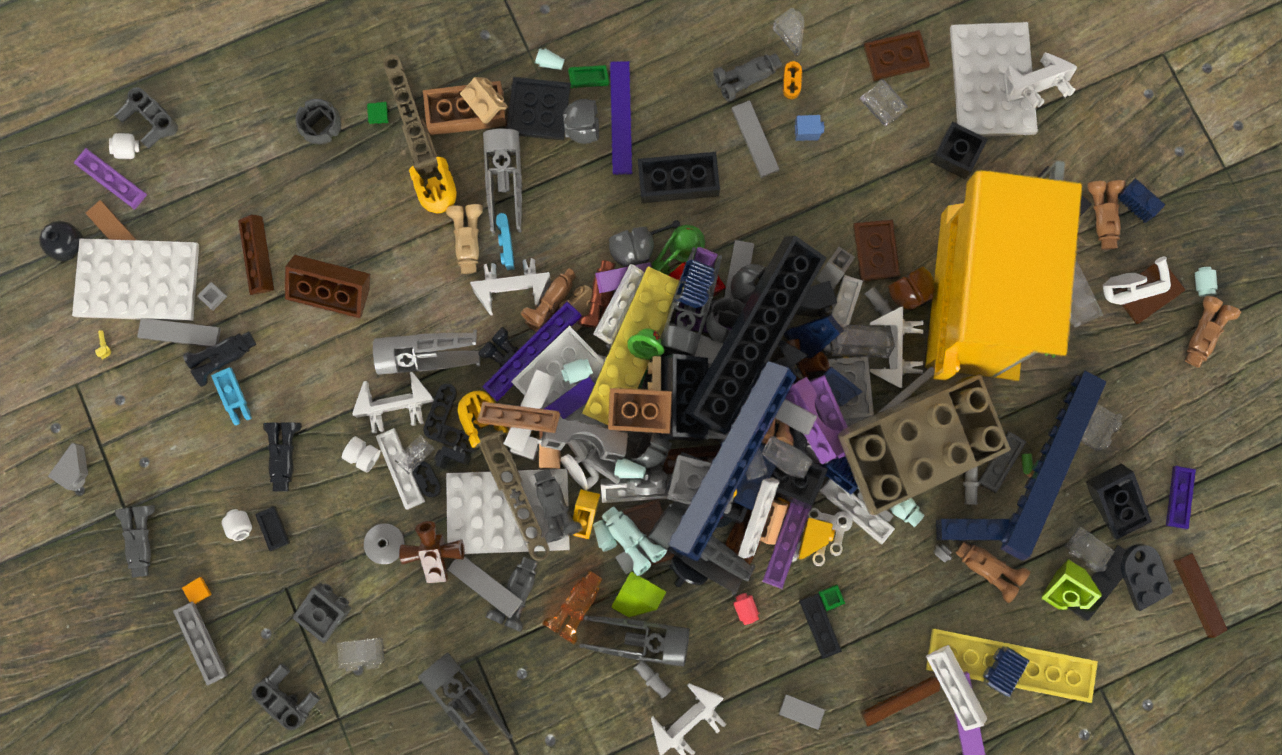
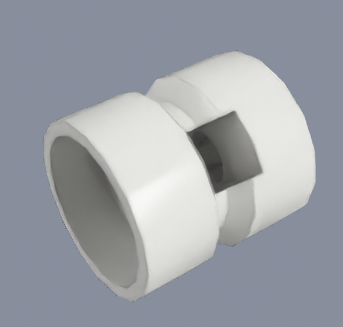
(362, 455)

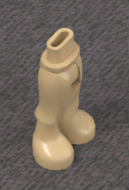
(466, 237)

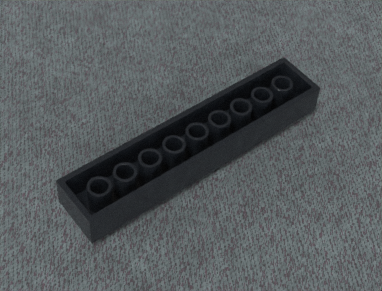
(755, 334)

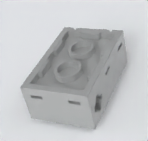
(857, 372)
(687, 480)

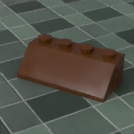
(326, 286)

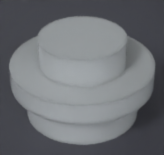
(943, 552)

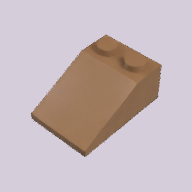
(640, 410)

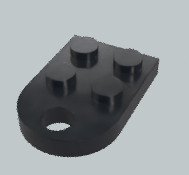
(1145, 577)

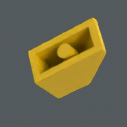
(585, 512)
(815, 536)

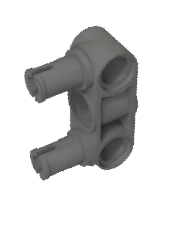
(152, 112)
(279, 704)

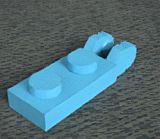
(505, 240)
(231, 394)

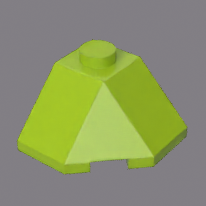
(1071, 588)
(638, 596)

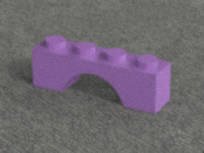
(821, 438)

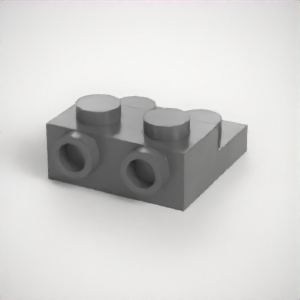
(322, 612)

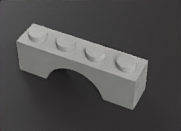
(608, 443)

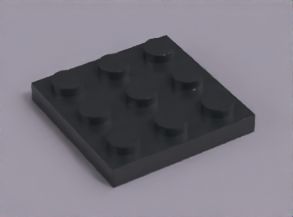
(538, 108)

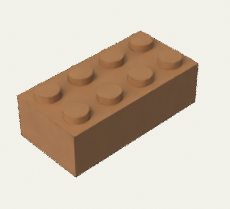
(450, 113)

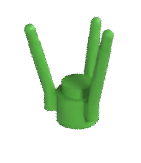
(661, 265)

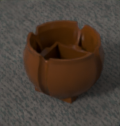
(913, 289)

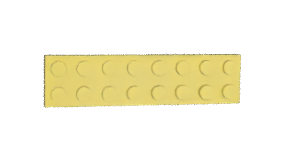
(621, 368)
(1045, 672)

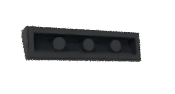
(1105, 582)

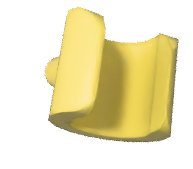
(104, 350)

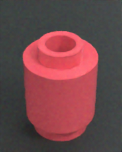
(746, 608)

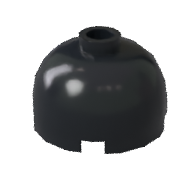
(60, 240)

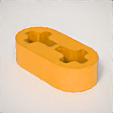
(787, 80)

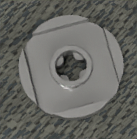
(652, 481)

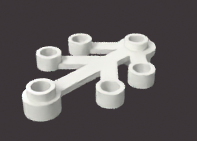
(839, 528)

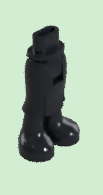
(502, 341)
(219, 355)
(281, 454)

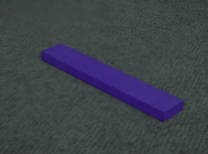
(621, 118)
(560, 321)

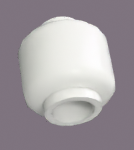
(123, 146)
(236, 525)

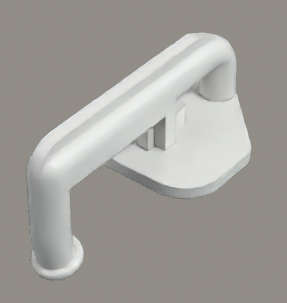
(1130, 281)
(574, 469)

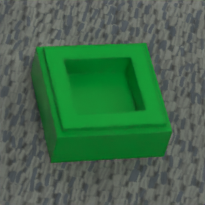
(377, 112)
(831, 597)

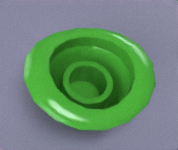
(686, 238)
(645, 344)

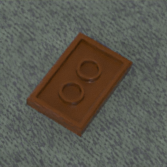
(896, 55)
(876, 250)
(1143, 308)
(645, 518)

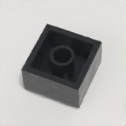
(959, 150)

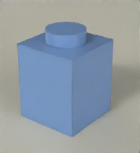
(808, 127)

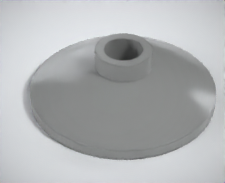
(393, 539)

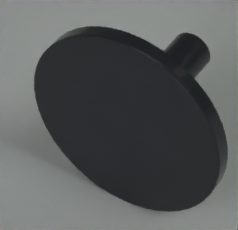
(685, 573)

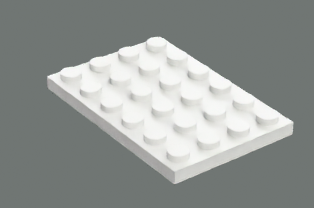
(979, 68)
(136, 279)
(563, 350)
(483, 517)

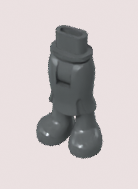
(747, 74)
(554, 505)
(136, 540)
(519, 584)

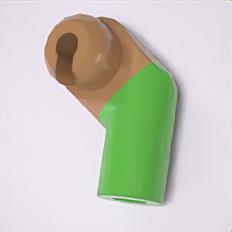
(1027, 464)

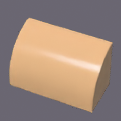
(549, 457)
(774, 522)

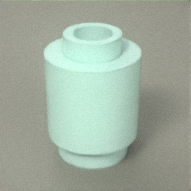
(1206, 281)
(576, 371)

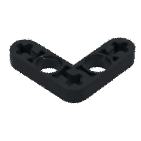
(442, 428)

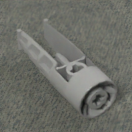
(501, 145)
(420, 352)

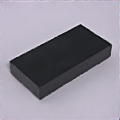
(272, 528)

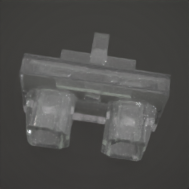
(414, 454)

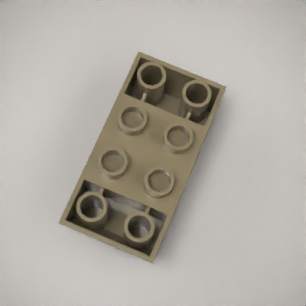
(923, 442)

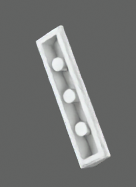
(533, 398)
(618, 492)
(957, 688)

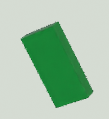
(588, 76)

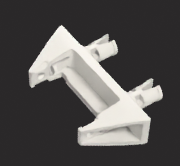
(1052, 75)
(484, 288)
(897, 364)
(365, 406)
(702, 710)

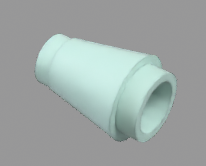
(548, 59)
(629, 469)
(604, 537)

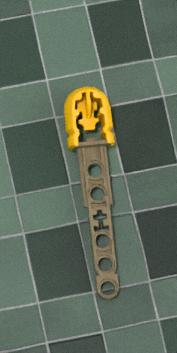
(426, 161)
(494, 444)

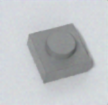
(212, 296)

